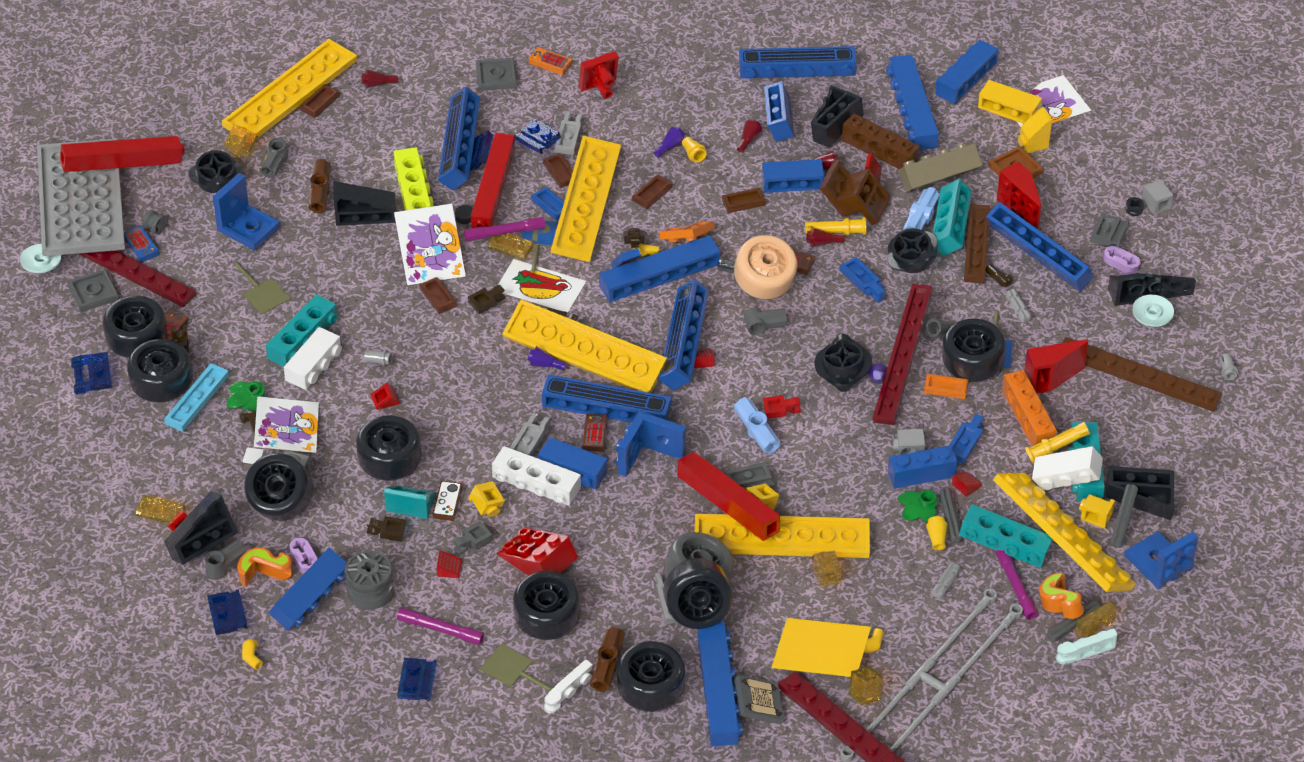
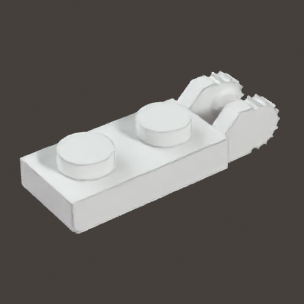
(567, 687)

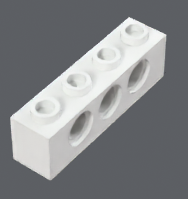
(536, 476)

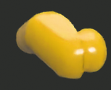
(647, 250)
(874, 643)
(248, 654)

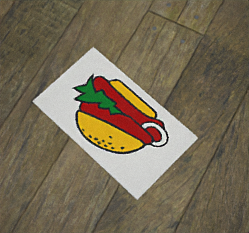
(541, 286)

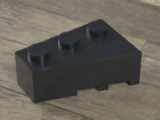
(834, 112)
(201, 529)

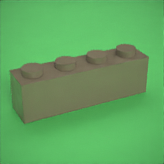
(940, 167)

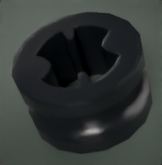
(1135, 202)

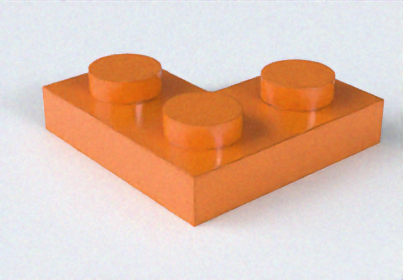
(688, 232)

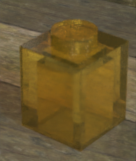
(240, 141)
(826, 569)
(865, 685)

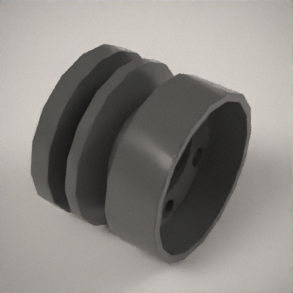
(369, 580)

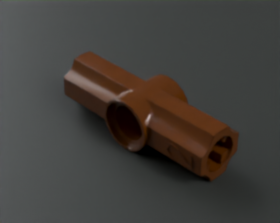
(319, 186)
(607, 659)

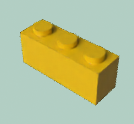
(1008, 102)

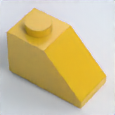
(1036, 132)

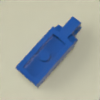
(863, 278)
(967, 438)

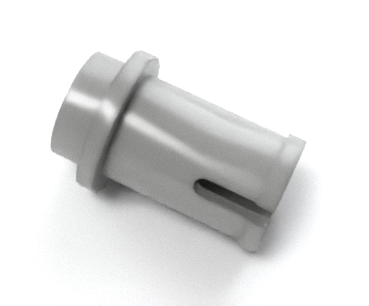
(378, 357)
(1229, 371)

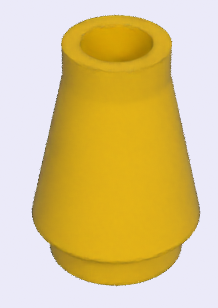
(694, 150)
(937, 532)

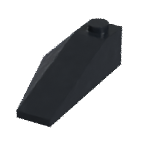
(1130, 286)

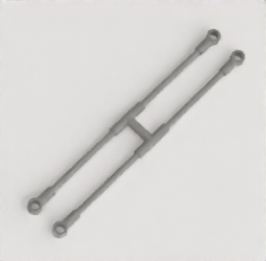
(944, 689)

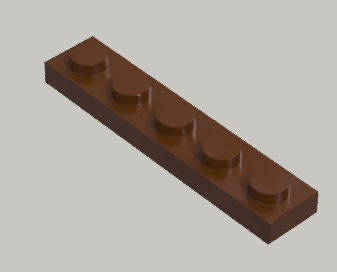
(976, 244)

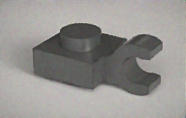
(474, 536)

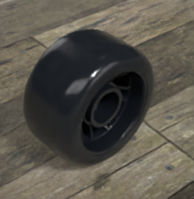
(133, 322)
(973, 349)
(159, 370)
(388, 447)
(269, 474)
(546, 605)
(703, 607)
(651, 676)

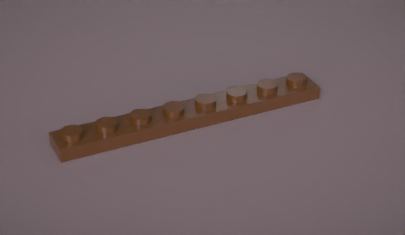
(1151, 378)

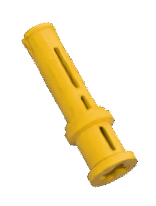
(846, 226)
(1048, 446)

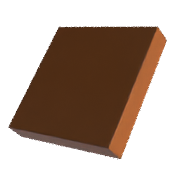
(1013, 156)

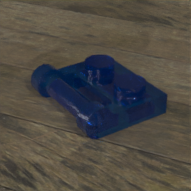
(98, 372)

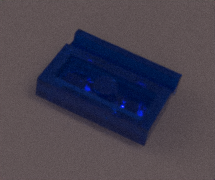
(537, 136)
(481, 149)
(227, 612)
(416, 679)

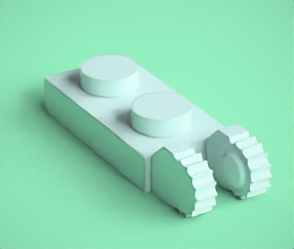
(1086, 647)

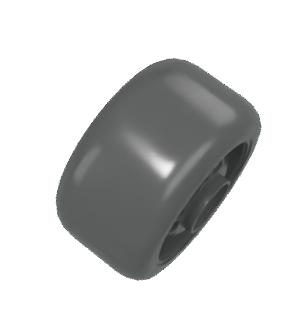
(698, 546)

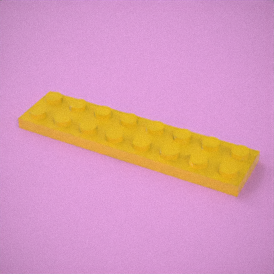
(291, 88)
(586, 199)
(585, 347)
(1065, 532)
(796, 537)

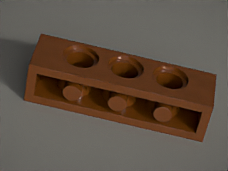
(879, 142)

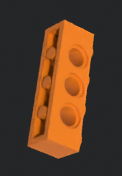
(1027, 407)

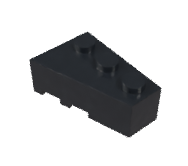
(362, 205)
(1154, 487)

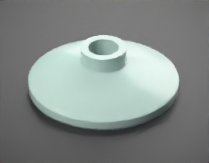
(33, 260)
(1153, 310)

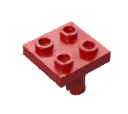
(599, 73)

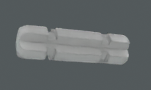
(1018, 305)
(946, 580)

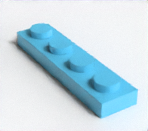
(196, 397)

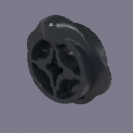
(211, 163)
(912, 243)
(843, 362)

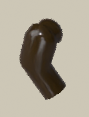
(998, 276)
(248, 415)

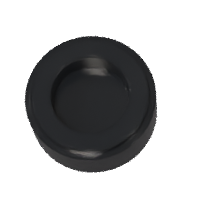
(463, 214)

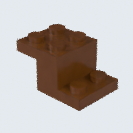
(855, 192)

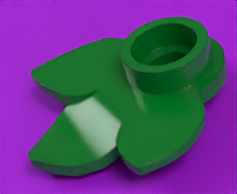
(243, 396)
(917, 505)

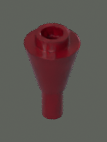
(372, 78)
(751, 130)
(828, 159)
(819, 237)

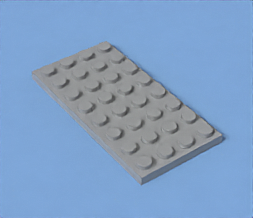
(79, 207)

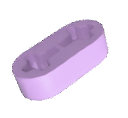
(1121, 259)
(299, 557)

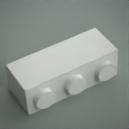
(312, 358)
(1067, 468)

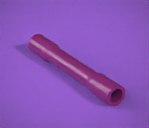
(526, 225)
(1024, 600)
(464, 633)

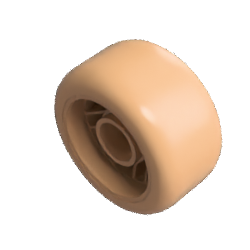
(765, 267)

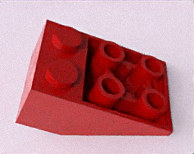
(1019, 193)
(1054, 364)
(538, 551)

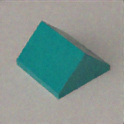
(409, 501)

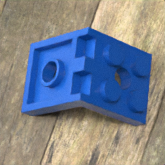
(236, 215)
(648, 432)
(1171, 559)

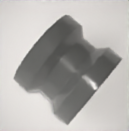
(154, 221)

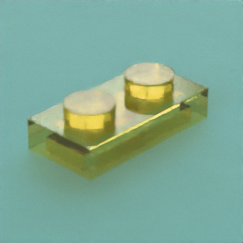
(511, 245)
(158, 509)
(1097, 619)

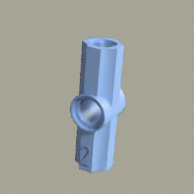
(922, 210)
(757, 425)

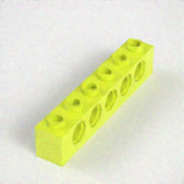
(412, 179)

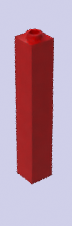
(121, 153)
(493, 180)
(728, 496)

